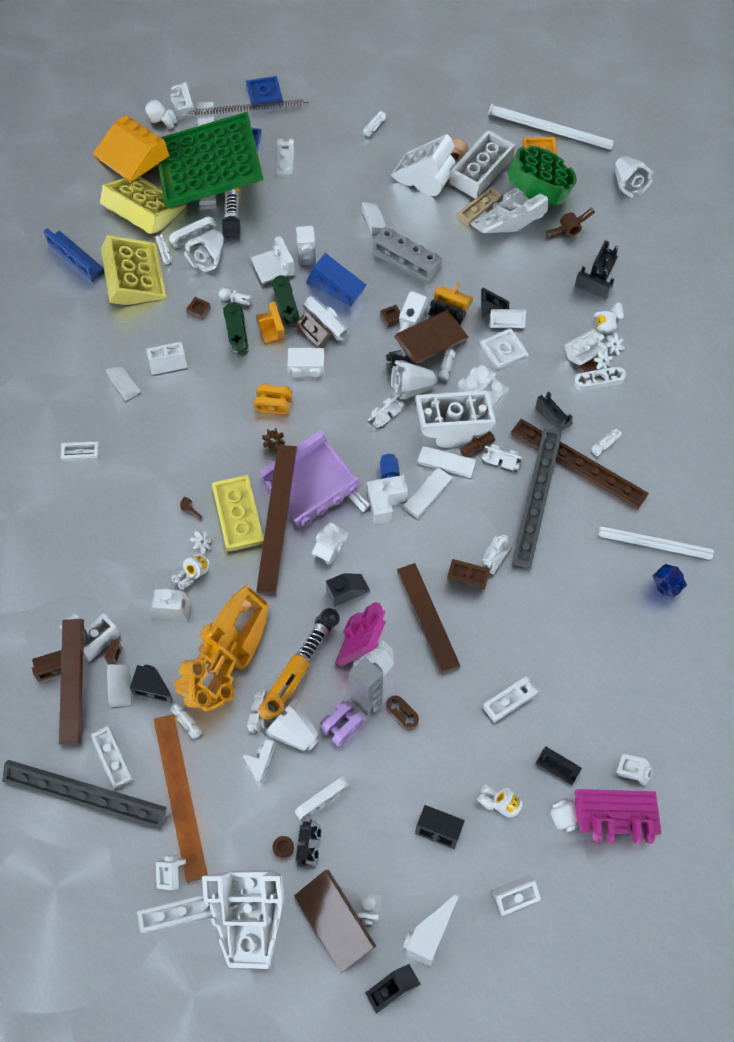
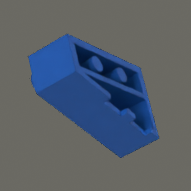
(335, 280)

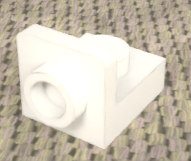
(634, 768)
(168, 872)
(368, 908)

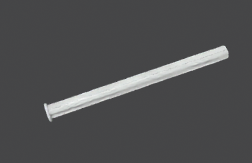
(550, 127)

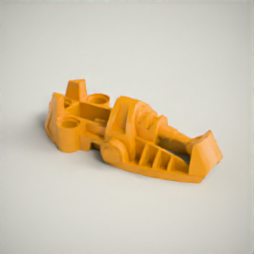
(223, 650)

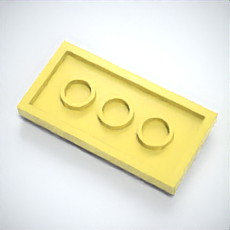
(237, 513)

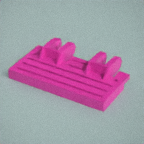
(361, 634)
(618, 812)

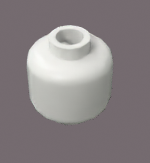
(564, 814)

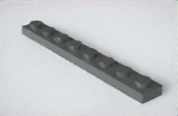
(537, 498)
(84, 794)

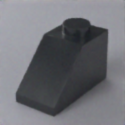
(346, 587)
(149, 684)
(392, 988)

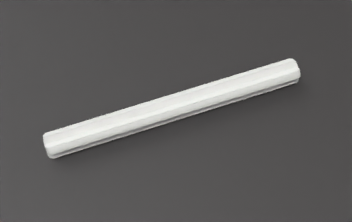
(656, 542)

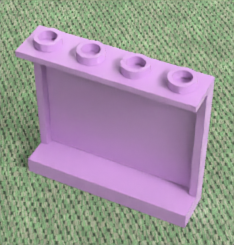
(318, 480)

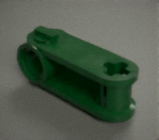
(286, 299)
(236, 328)

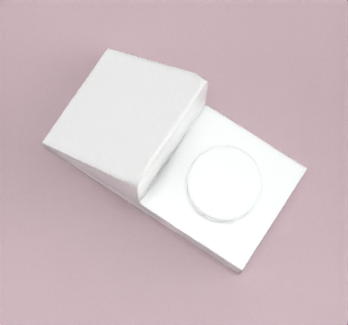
(259, 766)

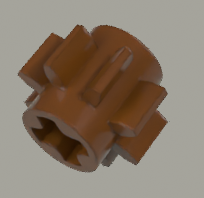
(276, 436)

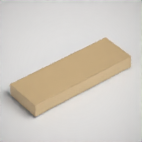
(479, 205)

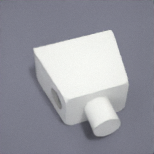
(413, 311)
(170, 606)

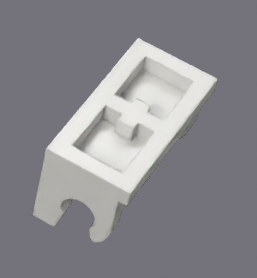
(182, 102)
(585, 347)
(166, 358)

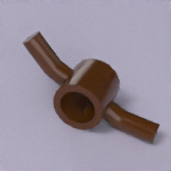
(570, 224)

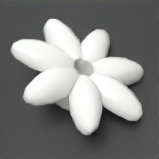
(614, 344)
(603, 360)
(201, 542)

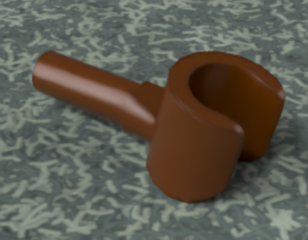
(185, 506)

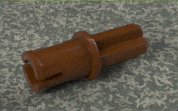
(477, 444)

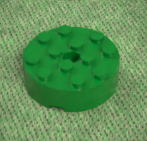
(541, 172)

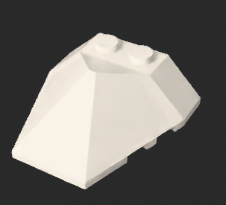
(511, 213)
(246, 913)

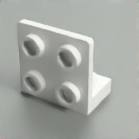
(274, 262)

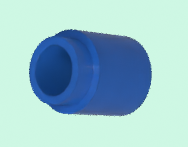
(389, 466)

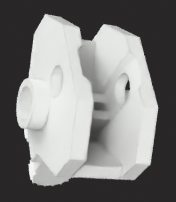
(330, 543)

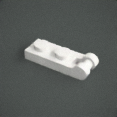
(285, 159)
(510, 699)

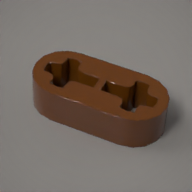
(399, 716)

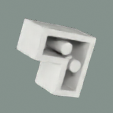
(384, 494)
(97, 635)

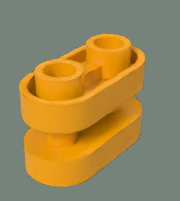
(273, 399)

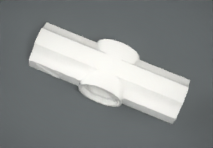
(326, 317)

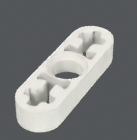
(181, 236)
(605, 373)
(322, 798)

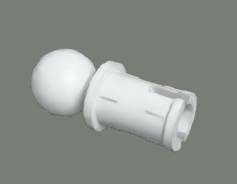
(226, 294)

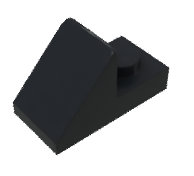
(491, 301)

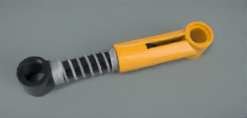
(231, 223)
(298, 665)

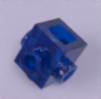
(669, 580)

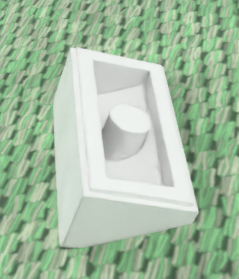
(373, 217)
(122, 382)
(118, 685)
(516, 895)

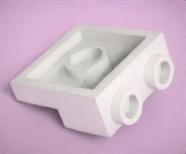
(483, 380)

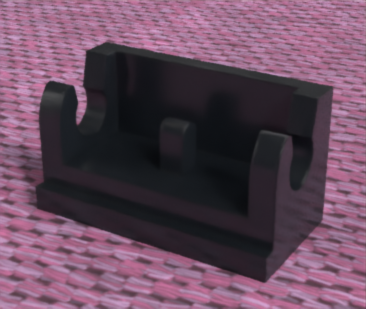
(604, 261)
(593, 284)
(553, 413)
(439, 827)

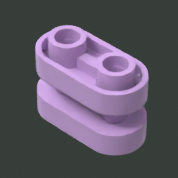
(343, 711)

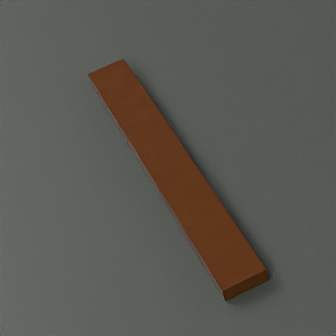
(584, 466)
(276, 519)

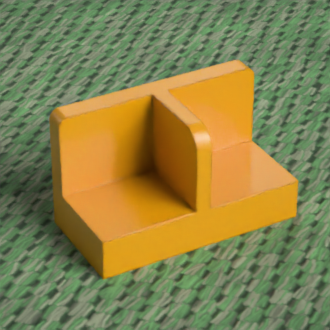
(453, 297)
(271, 325)

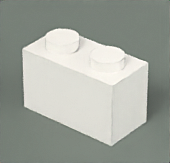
(306, 245)
(305, 362)

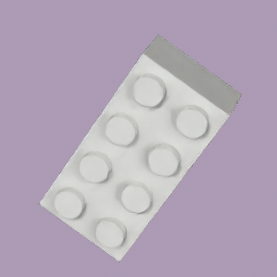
(482, 164)

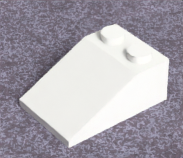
(425, 939)

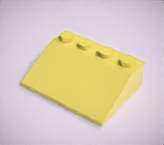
(139, 203)
(132, 271)

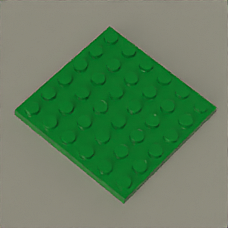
(209, 160)

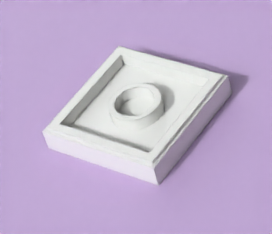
(504, 349)

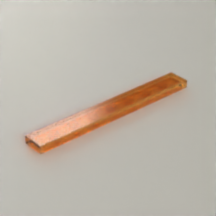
(180, 798)

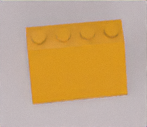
(131, 148)

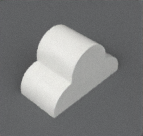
(427, 166)
(455, 416)

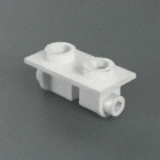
(392, 406)
(495, 454)
(495, 553)
(255, 721)

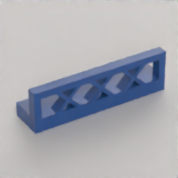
(74, 254)

